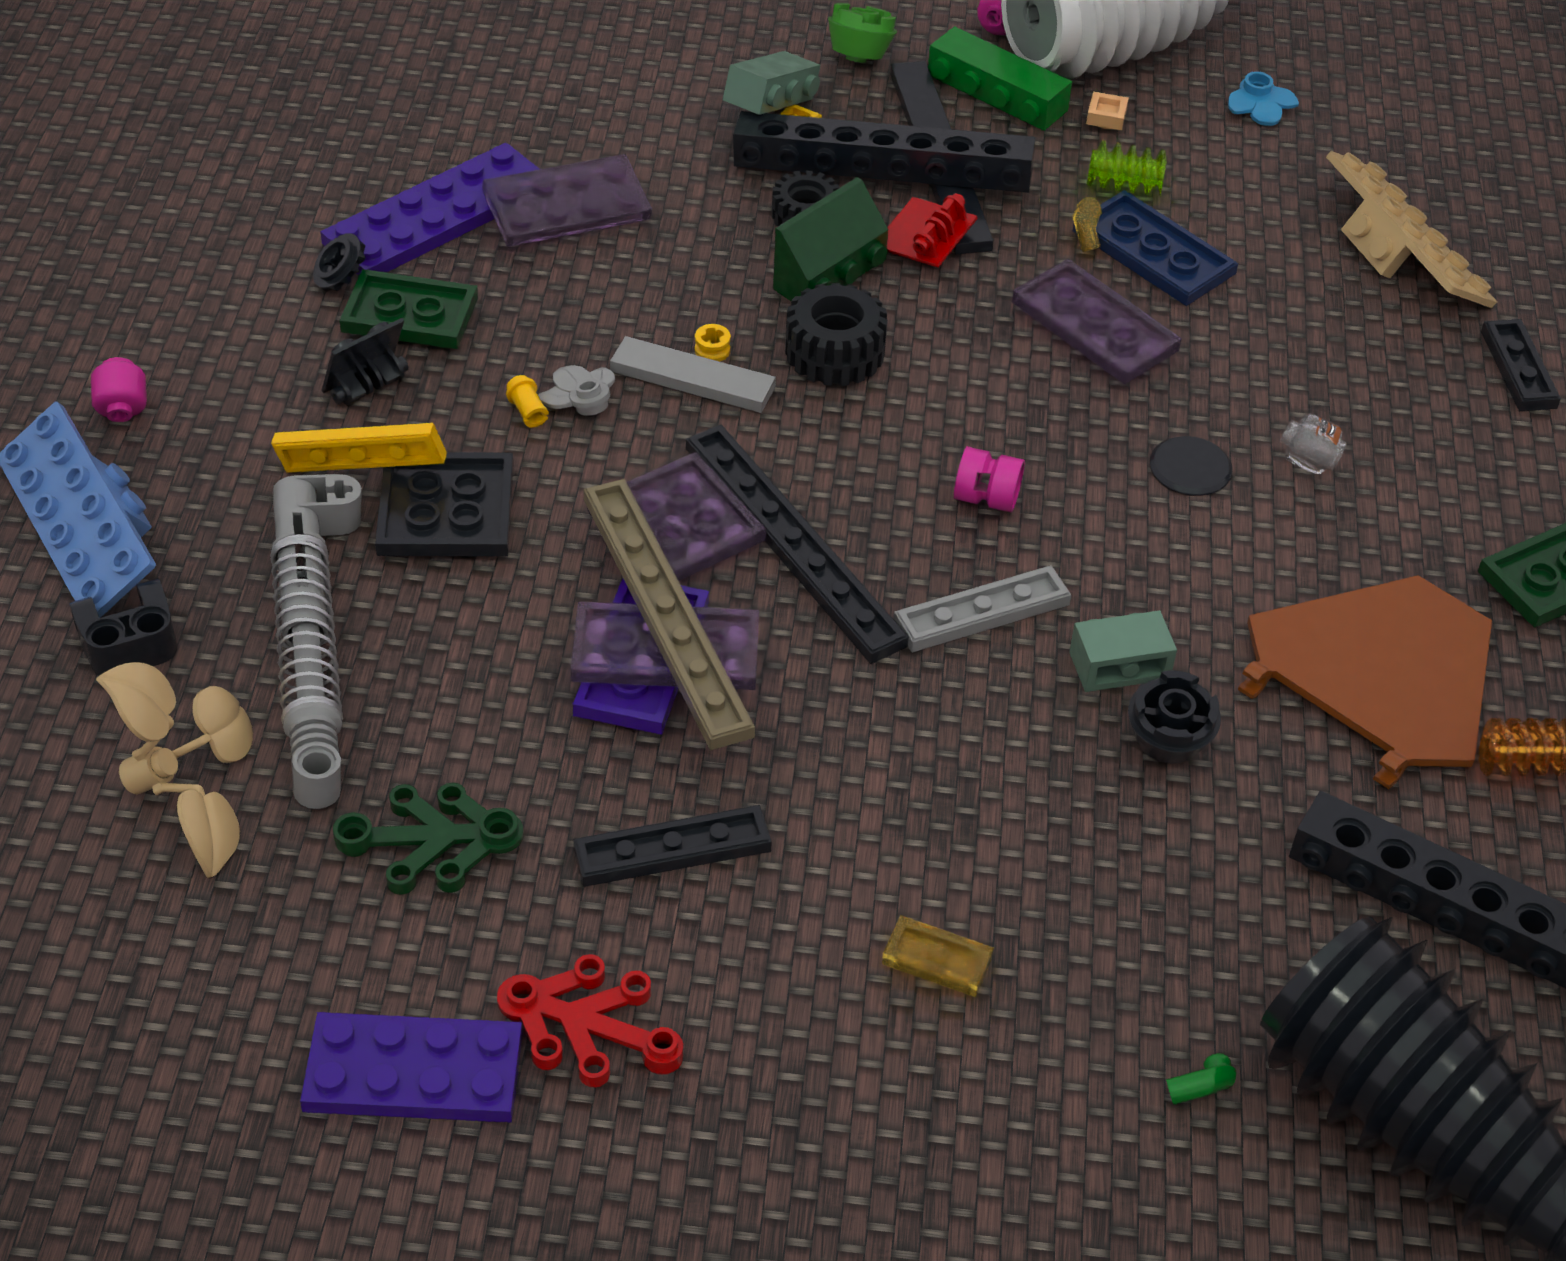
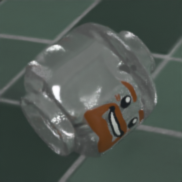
(1313, 443)

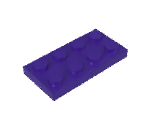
(629, 704)
(412, 1067)

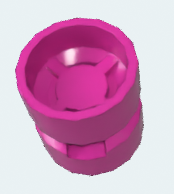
(1003, 483)

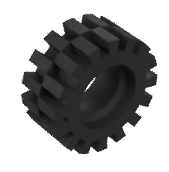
(798, 193)

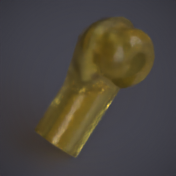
(1085, 221)

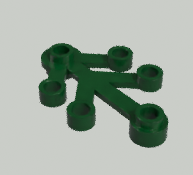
(434, 835)

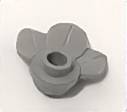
(580, 389)

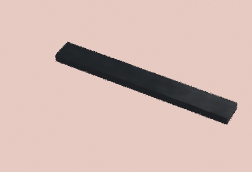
(924, 109)
(802, 548)

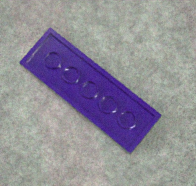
(429, 212)

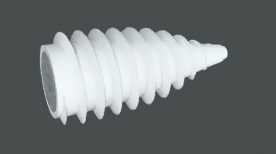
(1099, 33)

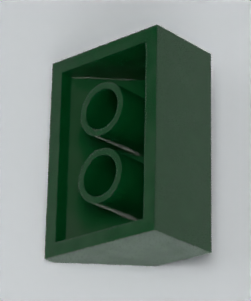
(830, 242)

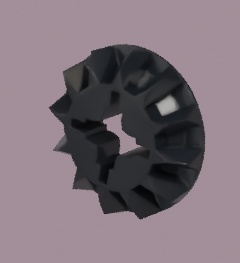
(338, 262)

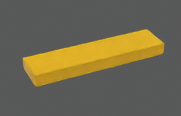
(359, 447)

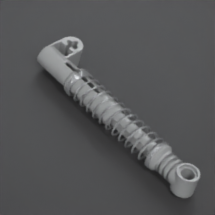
(302, 514)

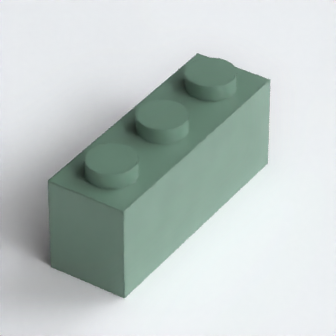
(771, 82)

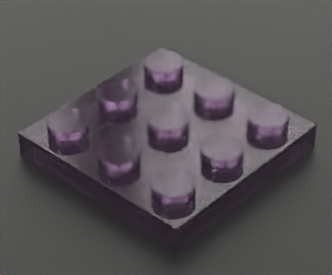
(694, 515)

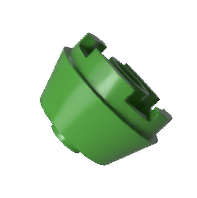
(861, 32)

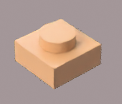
(1107, 111)

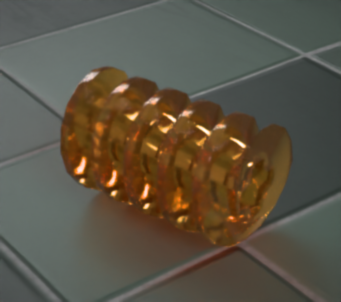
(1523, 744)

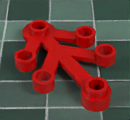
(586, 1017)

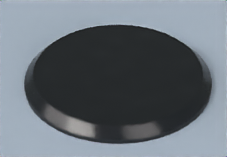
(1190, 466)

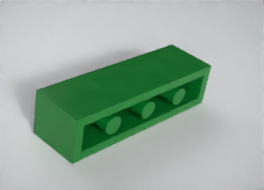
(999, 78)

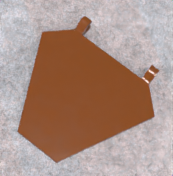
(1388, 663)

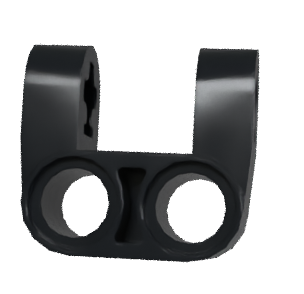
(127, 636)

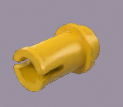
(523, 394)

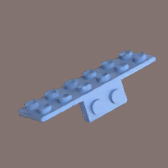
(79, 509)

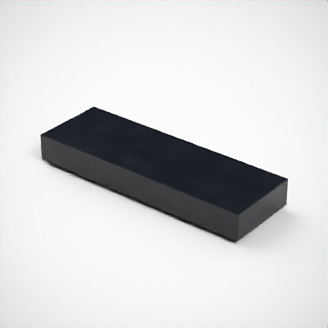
(1520, 365)

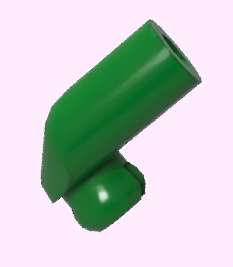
(1214, 1078)

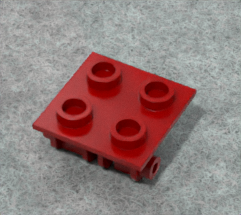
(929, 230)

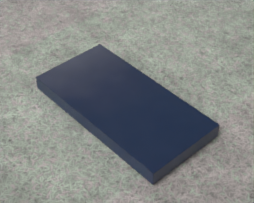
(1160, 249)

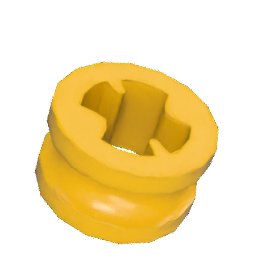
(711, 334)

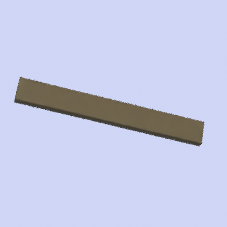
(669, 615)

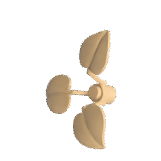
(144, 704)

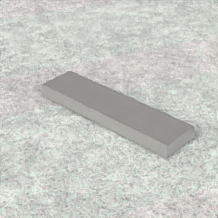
(693, 374)
(982, 608)

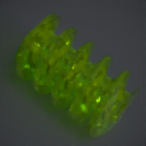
(1127, 168)

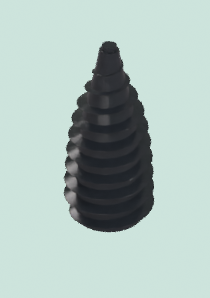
(1423, 1081)

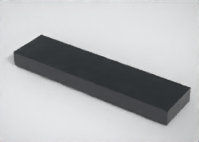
(671, 845)

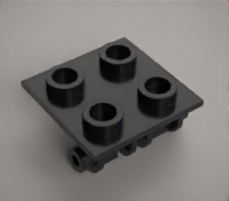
(365, 363)

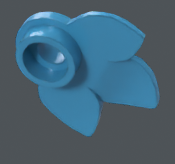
(1261, 99)

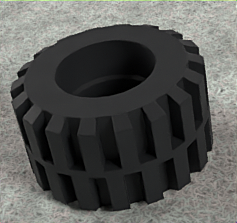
(836, 334)

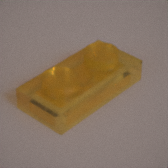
(937, 955)

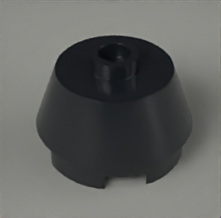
(1174, 717)

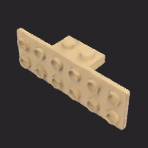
(1391, 230)

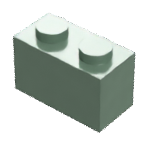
(1122, 650)

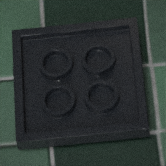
(447, 507)

